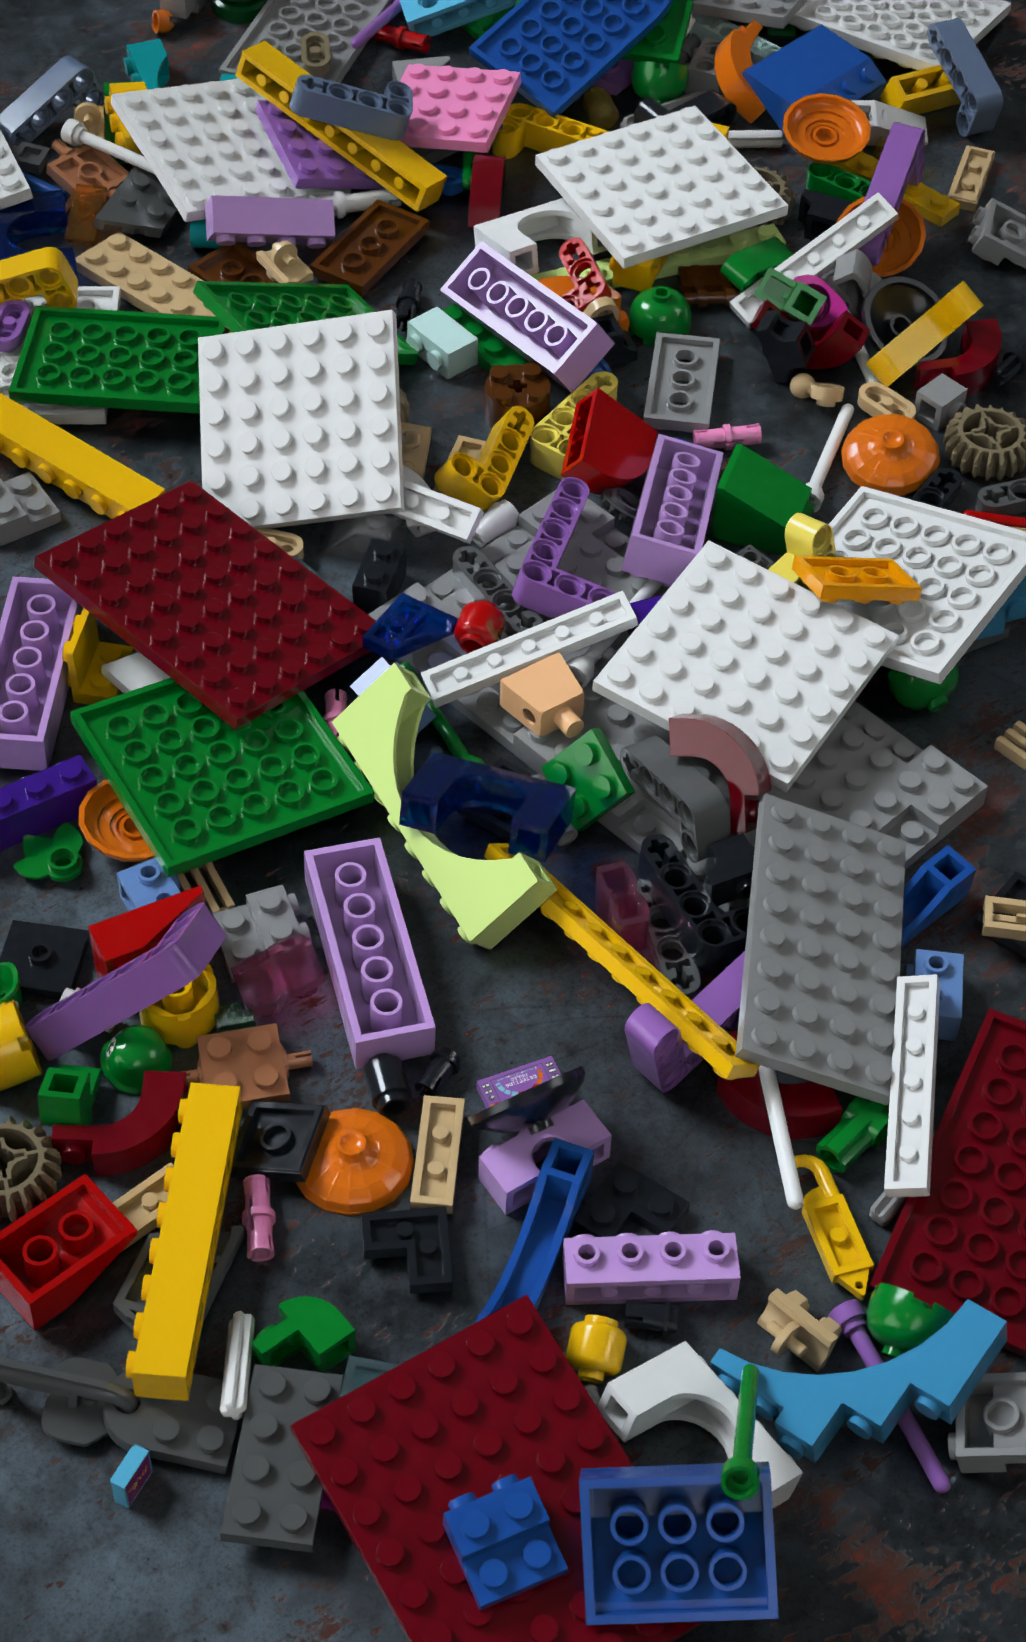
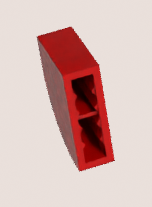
(607, 444)

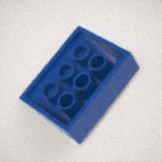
(812, 66)
(675, 1546)

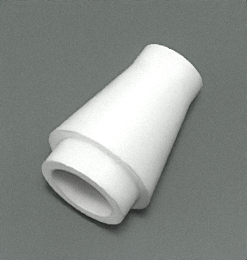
(496, 521)

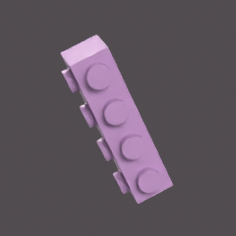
(269, 220)
(650, 1268)

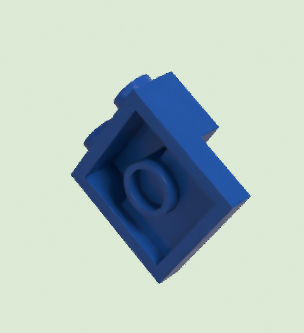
(503, 1541)

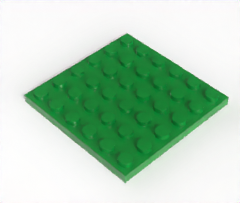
(215, 789)

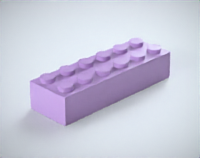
(527, 316)
(672, 510)
(32, 670)
(369, 952)

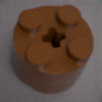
(516, 386)

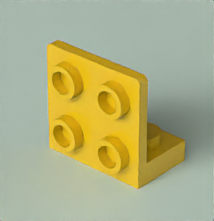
(85, 659)

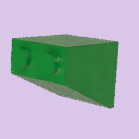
(757, 502)

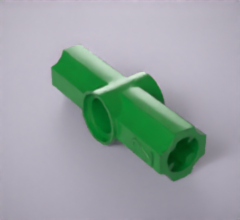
(860, 1127)

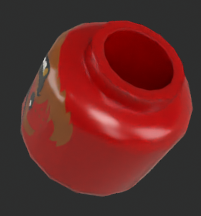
(479, 625)

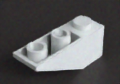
(882, 116)

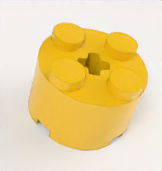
(185, 1012)
(17, 1052)

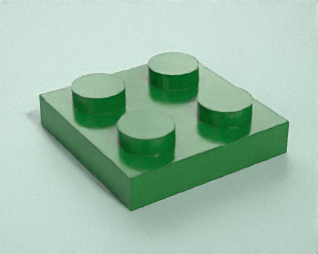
(596, 774)

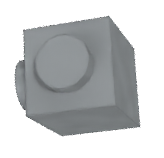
(939, 401)

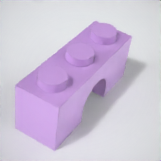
(511, 1168)

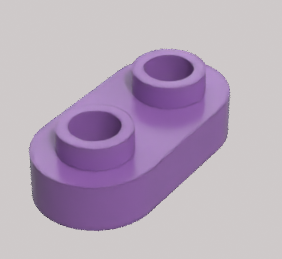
(14, 323)

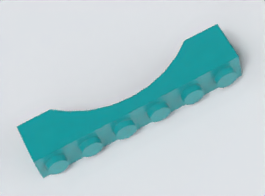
(147, 63)

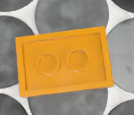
(856, 579)

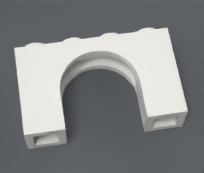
(516, 233)
(686, 1389)

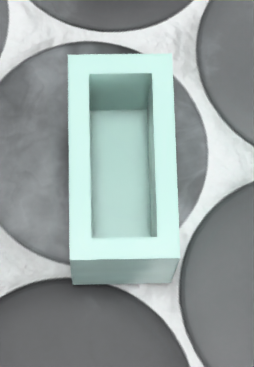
(442, 342)

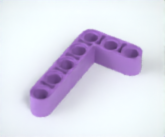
(899, 165)
(539, 581)
(132, 987)
(657, 1043)

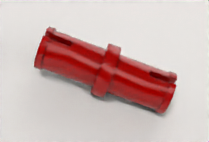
(403, 38)

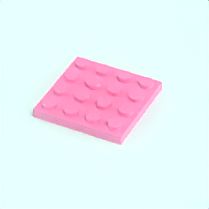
(457, 106)

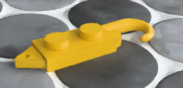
(835, 1230)

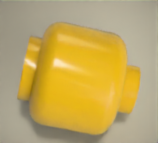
(596, 1348)

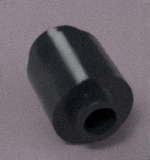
(387, 1084)

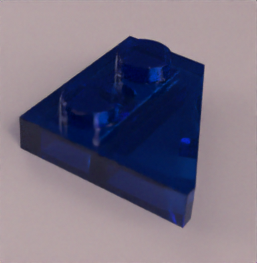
(407, 628)

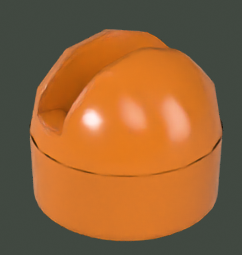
(161, 21)

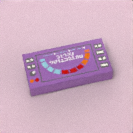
(517, 1080)

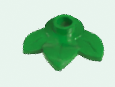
(54, 857)

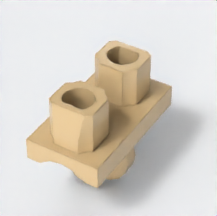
(92, 117)
(284, 264)
(415, 446)
(797, 1330)

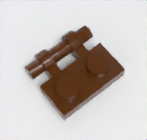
(705, 285)

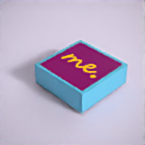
(131, 1475)

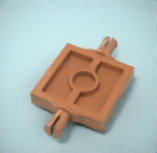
(85, 166)
(248, 1060)

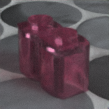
(621, 904)
(278, 975)

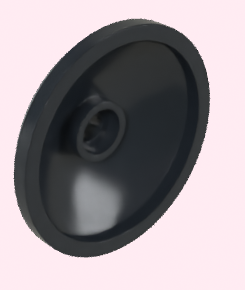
(895, 306)
(532, 1107)

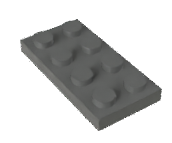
(272, 1487)

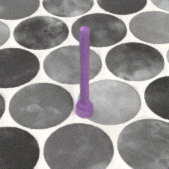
(376, 25)
(853, 1322)

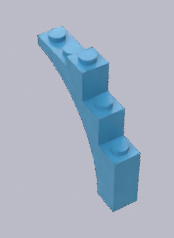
(873, 1399)

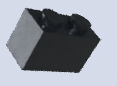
(379, 574)

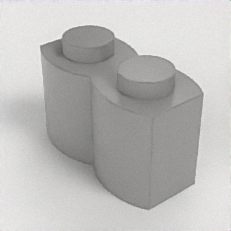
(854, 280)

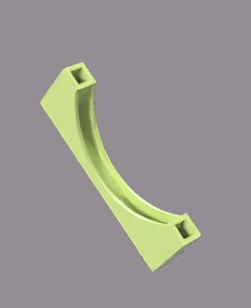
(482, 895)

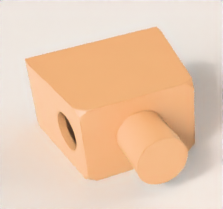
(545, 697)

